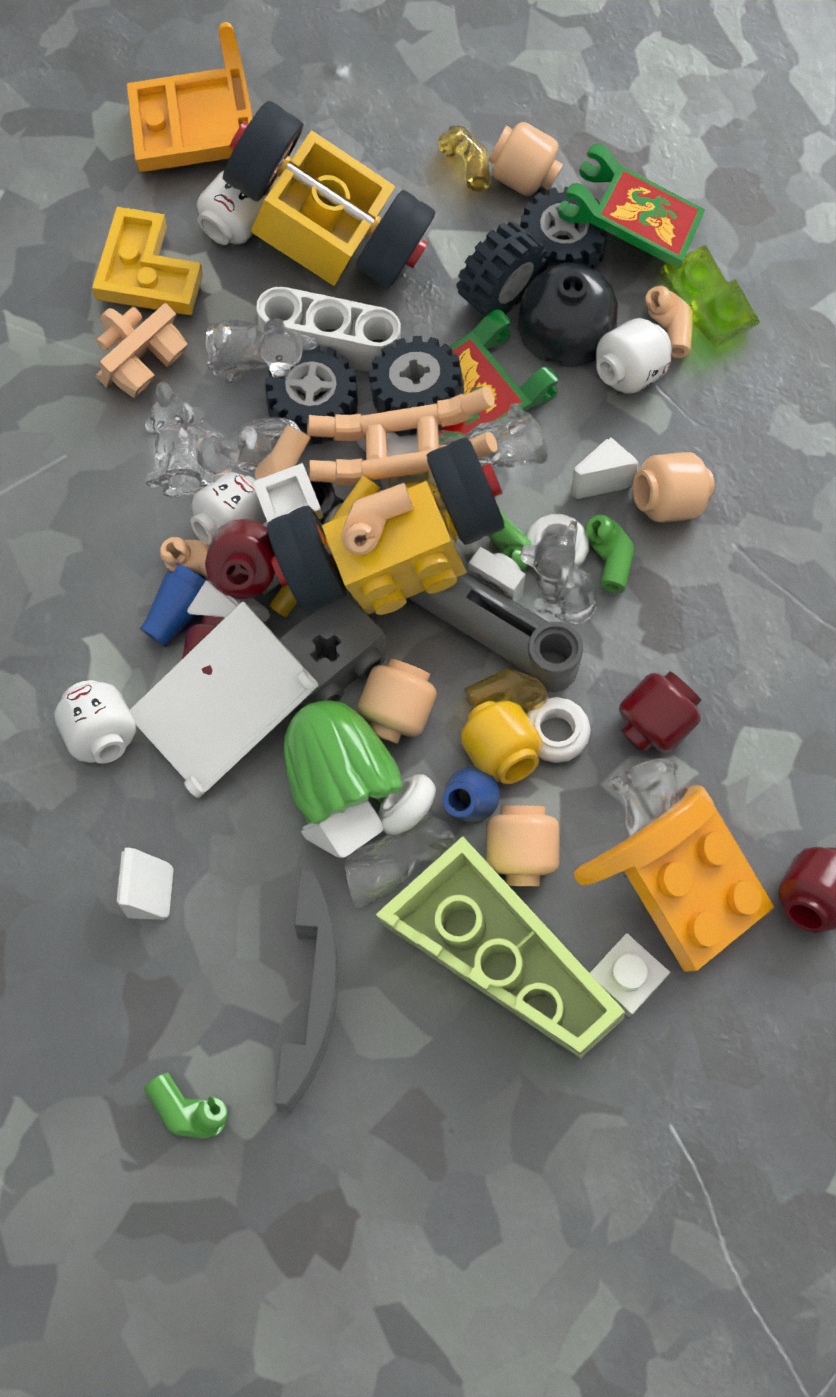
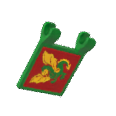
(633, 209)
(482, 370)

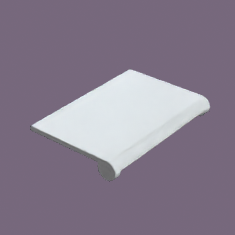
(217, 718)

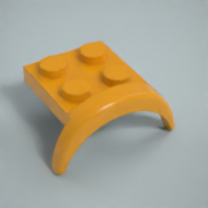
(190, 114)
(688, 878)

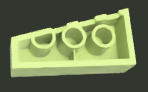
(496, 943)

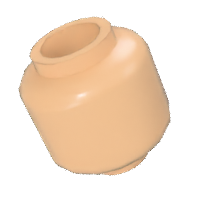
(525, 159)
(673, 487)
(397, 700)
(523, 844)

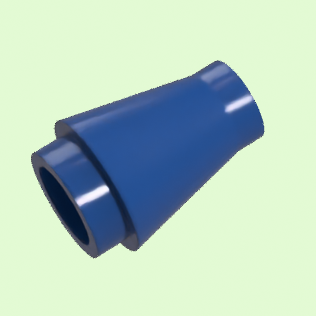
(170, 606)
(482, 790)

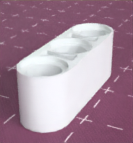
(354, 323)

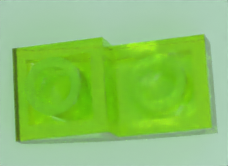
(717, 306)

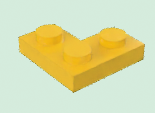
(135, 272)

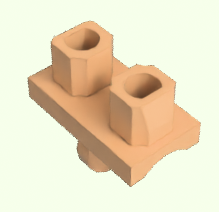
(123, 362)

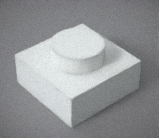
(286, 492)
(498, 572)
(629, 974)

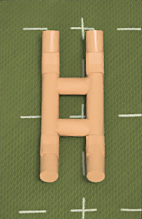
(375, 427)

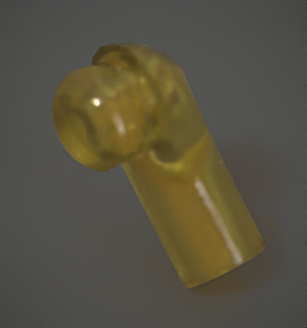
(472, 151)
(508, 686)

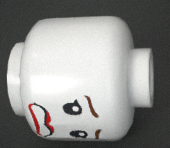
(226, 212)
(633, 355)
(224, 501)
(93, 720)

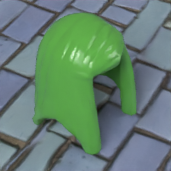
(335, 761)

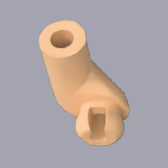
(672, 315)
(285, 453)
(370, 515)
(185, 552)

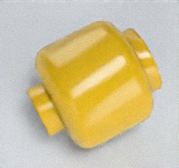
(502, 741)

